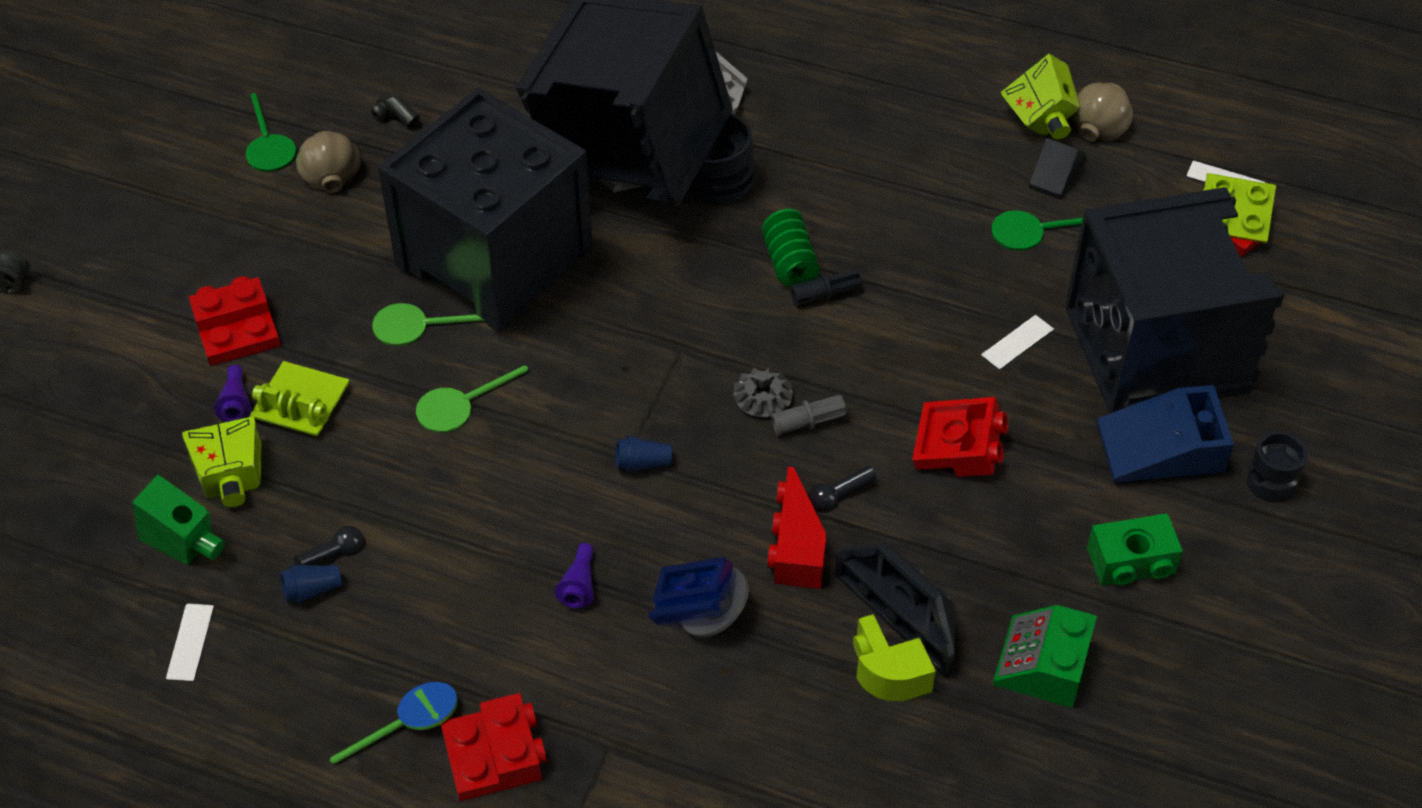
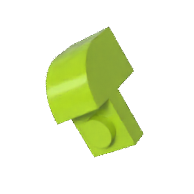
(892, 671)

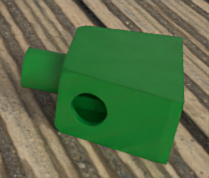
(174, 523)

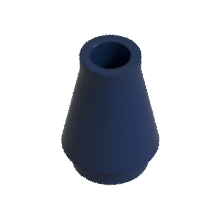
(641, 454)
(308, 581)

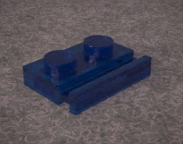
(691, 590)

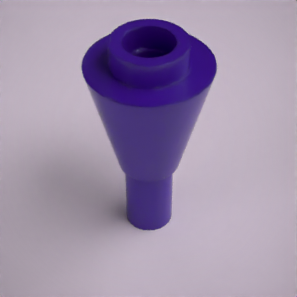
(233, 399)
(576, 586)

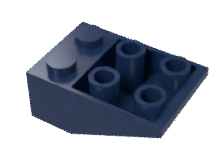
(1167, 436)

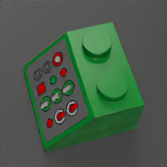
(1046, 653)

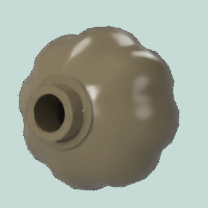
(1102, 112)
(328, 161)

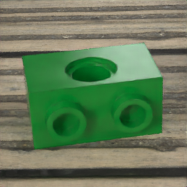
(1114, 544)

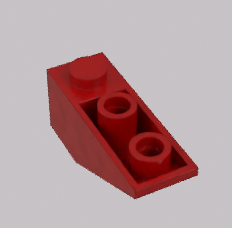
(801, 537)

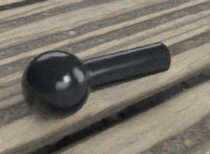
(825, 496)
(346, 541)

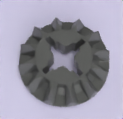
(763, 404)

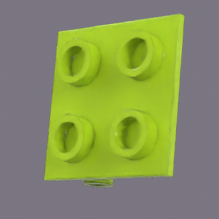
(1252, 204)
(298, 398)

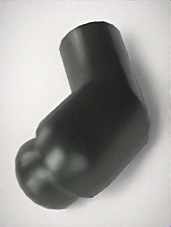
(392, 107)

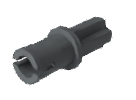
(808, 414)

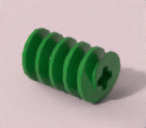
(790, 247)

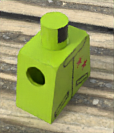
(1044, 97)
(226, 459)

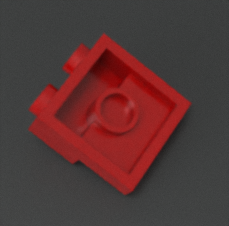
(234, 320)
(961, 436)
(494, 747)

